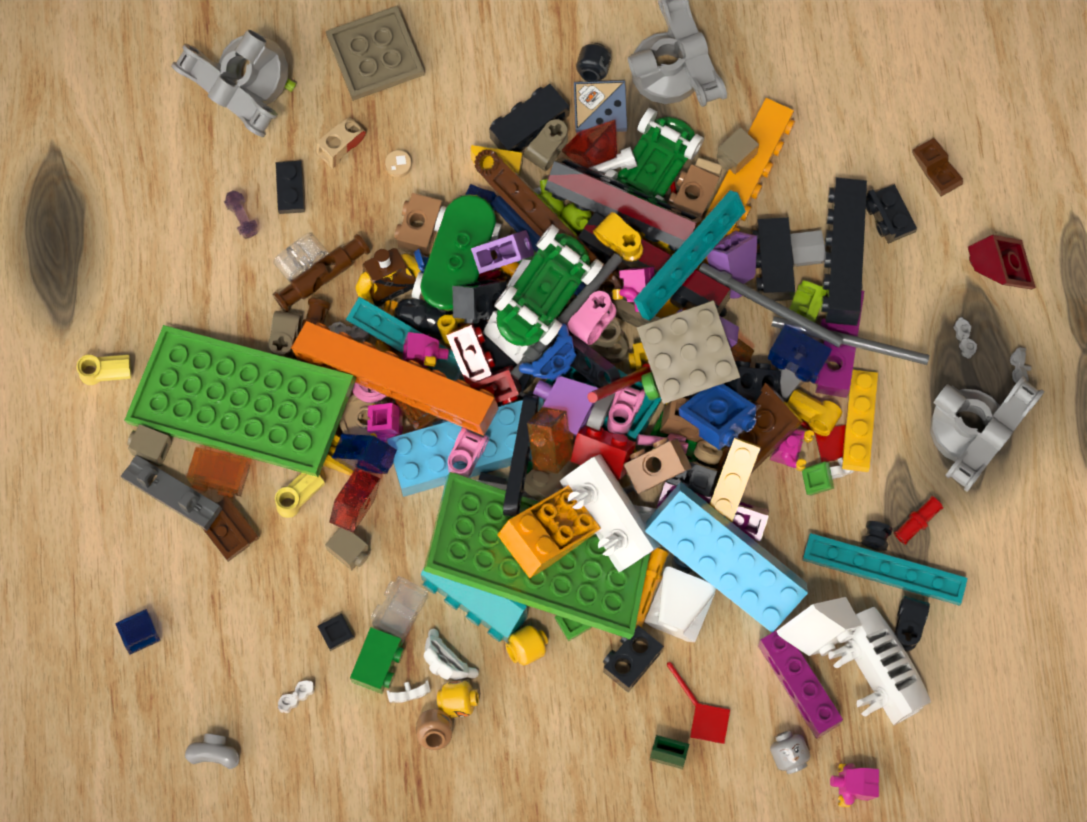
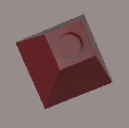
(1002, 261)

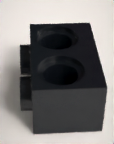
(476, 299)
(753, 379)
(700, 479)
(638, 662)

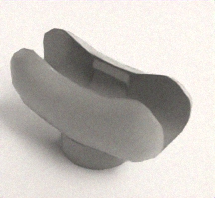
(212, 750)

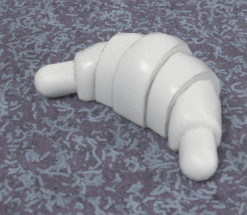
(444, 661)

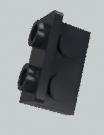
(890, 213)

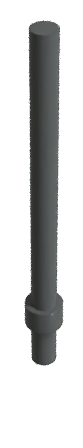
(726, 279)
(862, 343)
(534, 353)

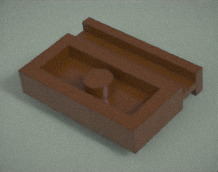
(230, 531)

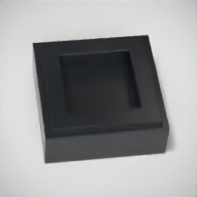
(335, 632)

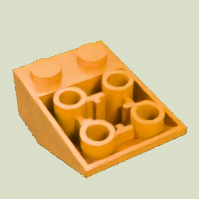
(547, 532)

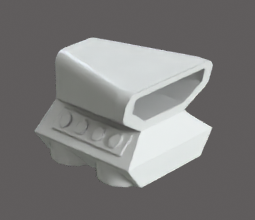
(680, 604)

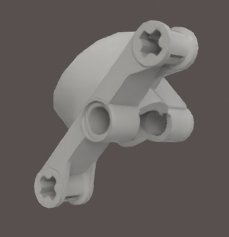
(690, 72)
(223, 80)
(965, 445)

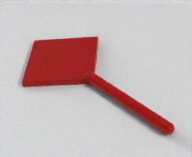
(829, 446)
(709, 722)

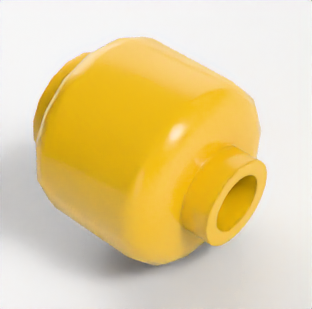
(526, 645)

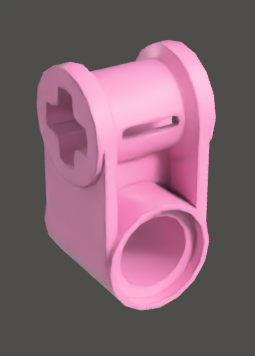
(592, 318)
(625, 405)
(468, 449)

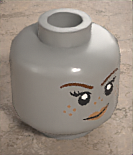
(790, 752)

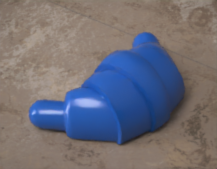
(555, 359)

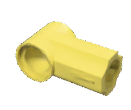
(107, 368)
(300, 491)

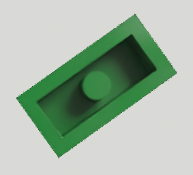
(377, 661)

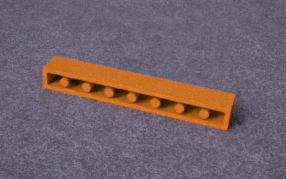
(397, 378)

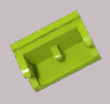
(808, 300)

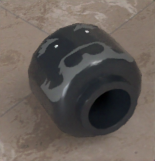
(593, 62)

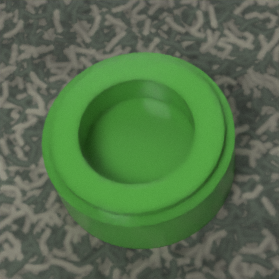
(650, 386)

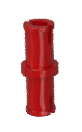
(918, 520)

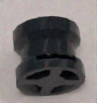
(876, 535)

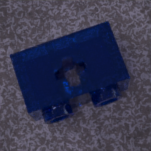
(792, 342)
(364, 453)

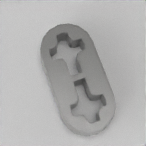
(600, 412)

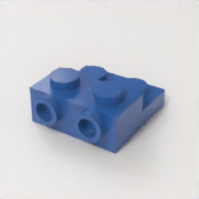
(719, 415)

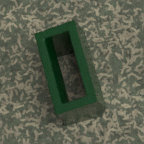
(669, 752)

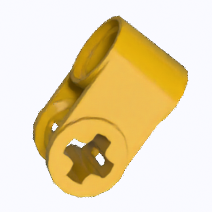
(617, 234)

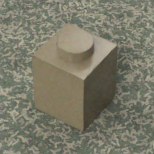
(737, 151)
(149, 444)
(348, 548)

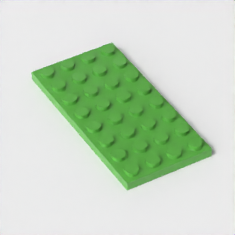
(241, 400)
(576, 587)

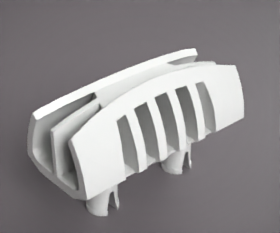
(620, 523)
(885, 667)

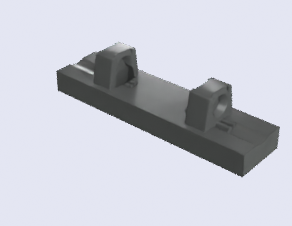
(171, 492)

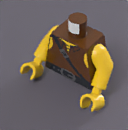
(387, 276)

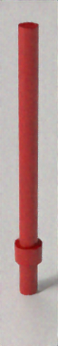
(619, 384)

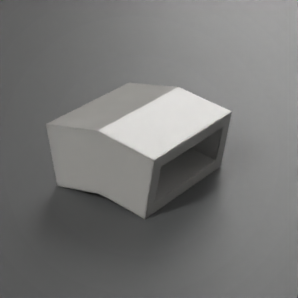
(807, 248)

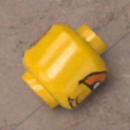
(457, 699)

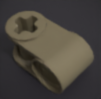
(544, 147)
(284, 332)

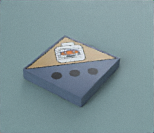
(599, 104)

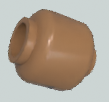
(434, 729)

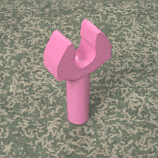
(648, 440)

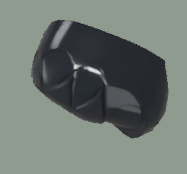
(420, 316)

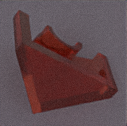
(593, 145)

